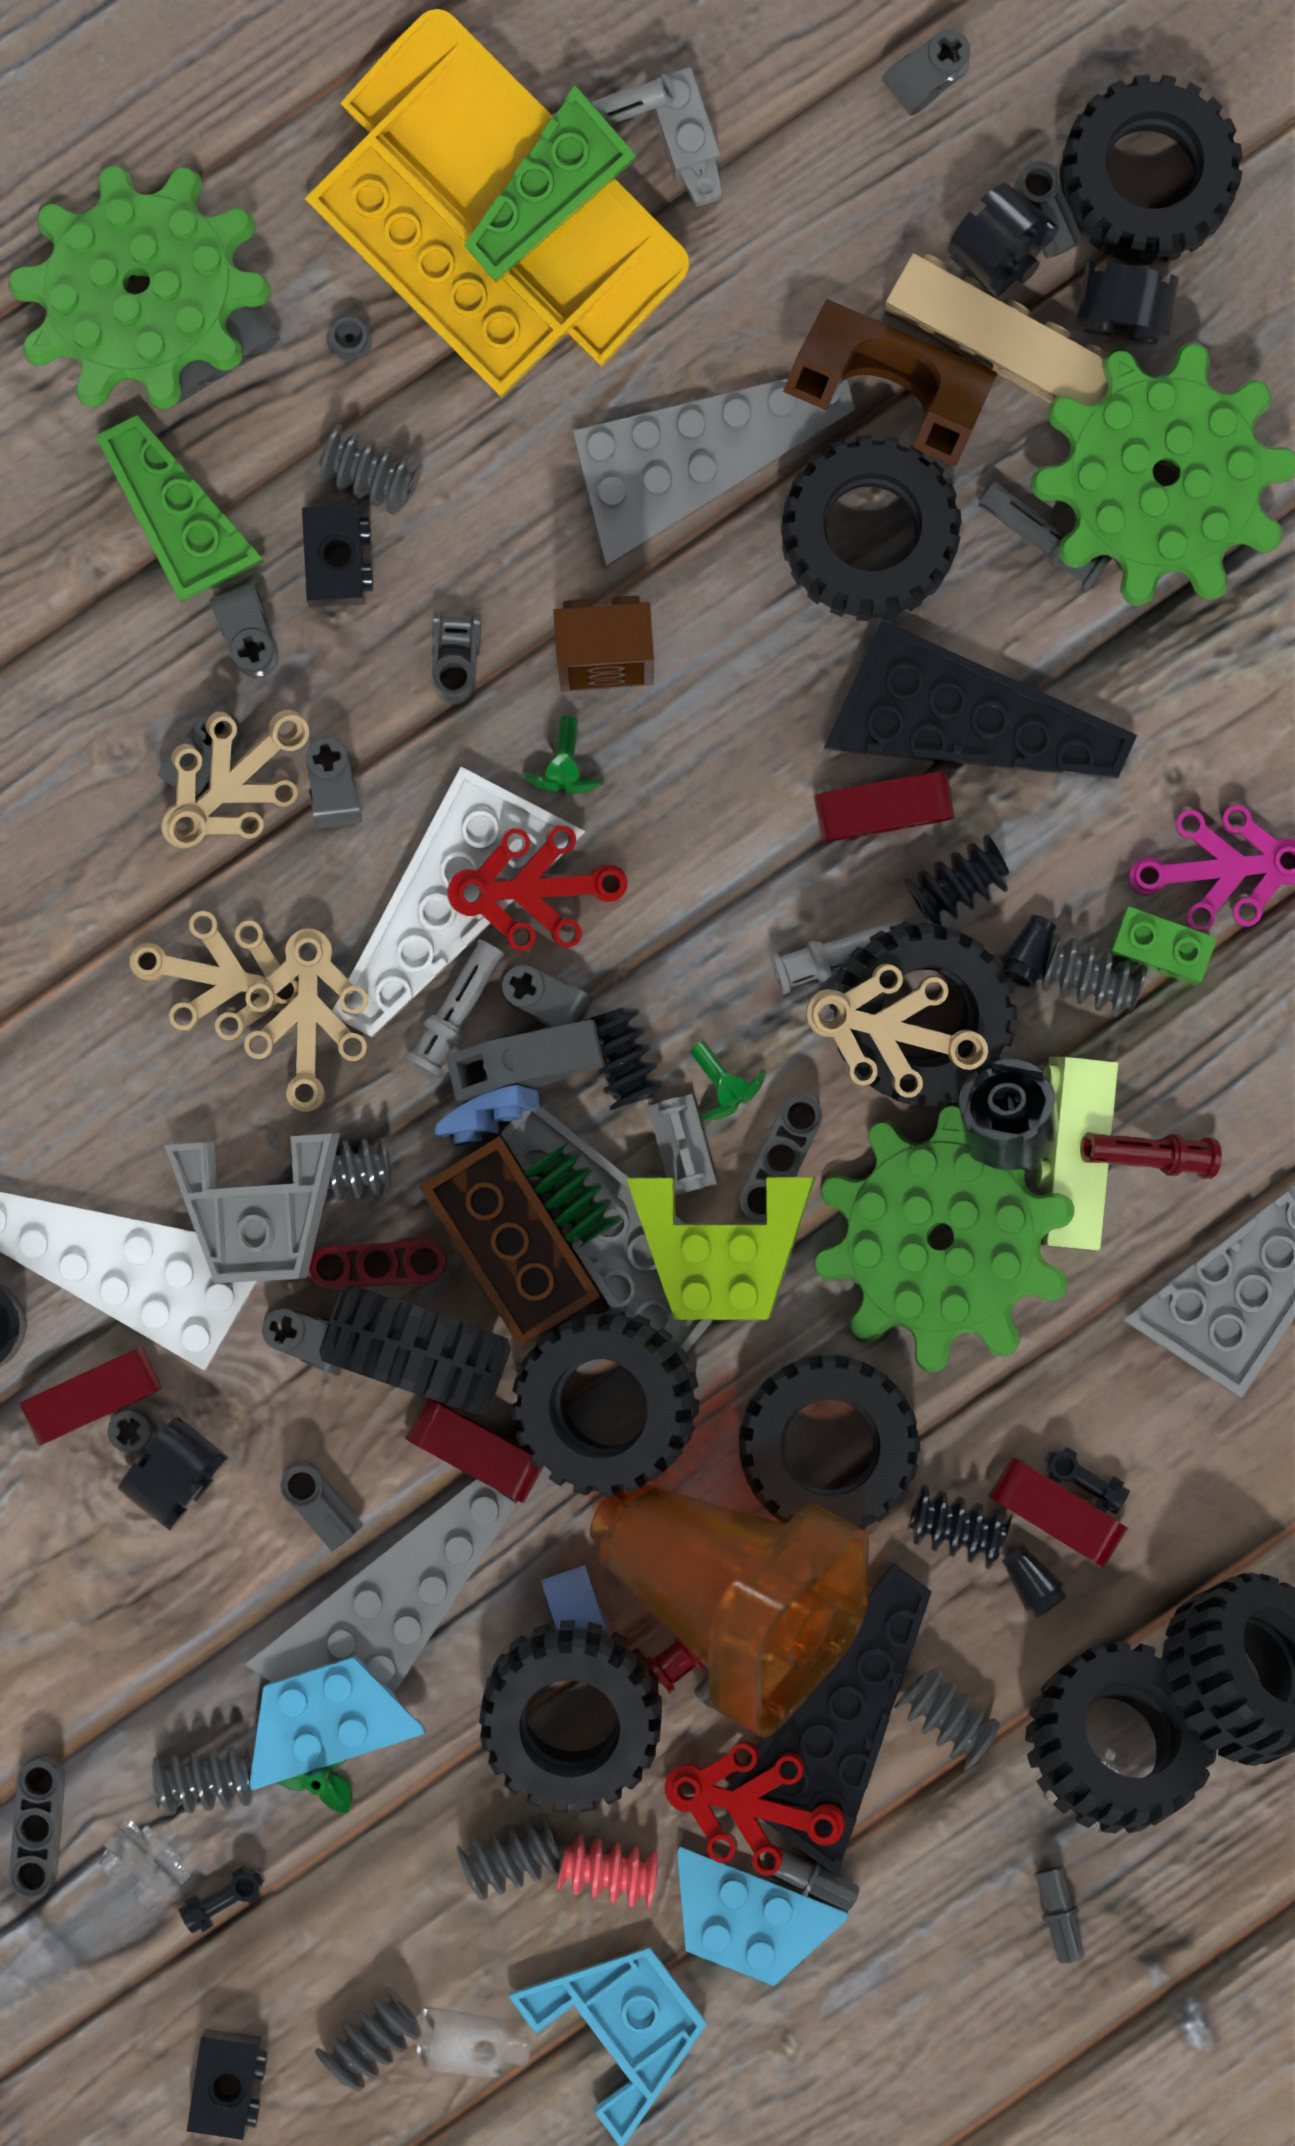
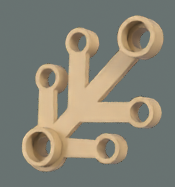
(228, 783)
(228, 977)
(307, 1011)
(887, 1027)

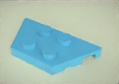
(325, 1720)
(748, 1918)

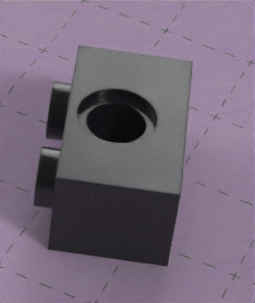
(327, 528)
(211, 2109)

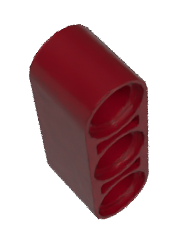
(884, 806)
(355, 1258)
(90, 1396)
(474, 1449)
(1058, 1512)

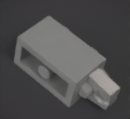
(689, 140)

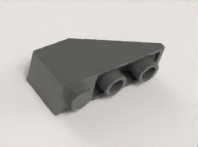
(525, 1060)

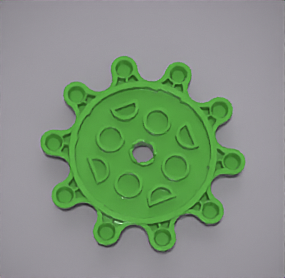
(148, 332)
(1154, 525)
(952, 1289)

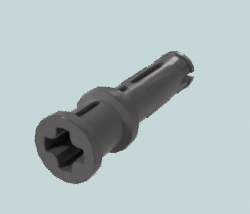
(1039, 532)

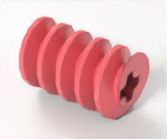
(609, 1870)

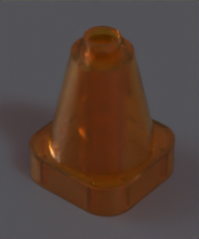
(743, 1593)

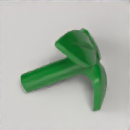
(563, 769)
(730, 1088)
(332, 1788)

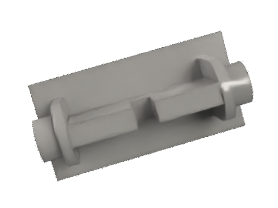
(682, 1143)

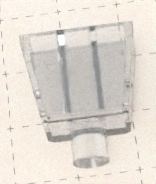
(450, 2039)

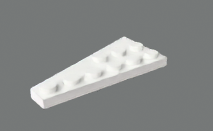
(419, 926)
(128, 1269)

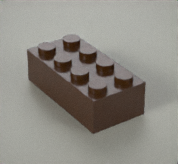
(604, 644)
(509, 1241)

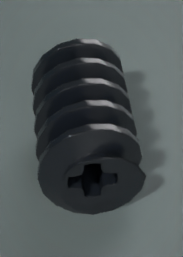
(960, 882)
(624, 1057)
(957, 1526)

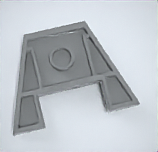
(256, 1229)

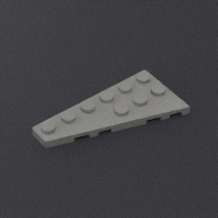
(398, 1598)

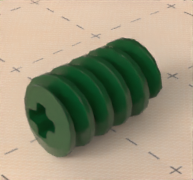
(572, 1195)

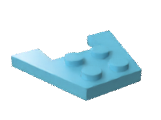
(636, 2016)

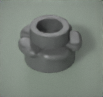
(349, 325)

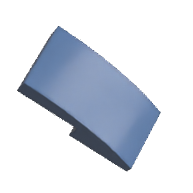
(481, 1114)
(574, 1597)

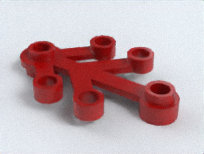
(528, 888)
(746, 1805)

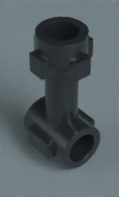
(1064, 1466)
(244, 1888)

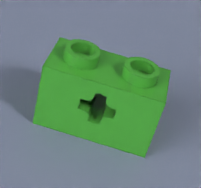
(1162, 946)

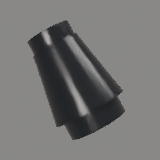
(1028, 954)
(1033, 1582)

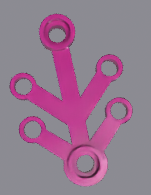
(1228, 867)

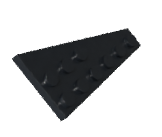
(946, 708)
(845, 1718)

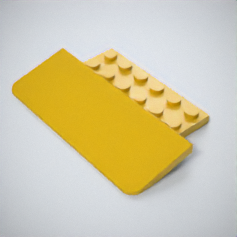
(436, 156)

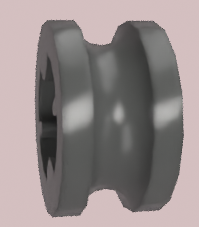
(143, 1431)

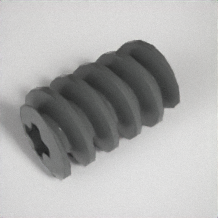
(367, 471)
(1094, 977)
(360, 1170)
(949, 1716)
(202, 1781)
(511, 1858)
(371, 2041)

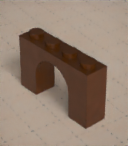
(853, 345)

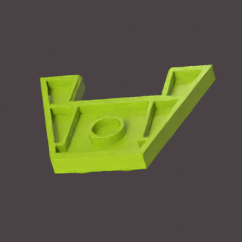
(721, 1267)

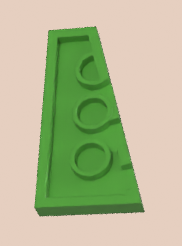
(557, 178)
(181, 522)

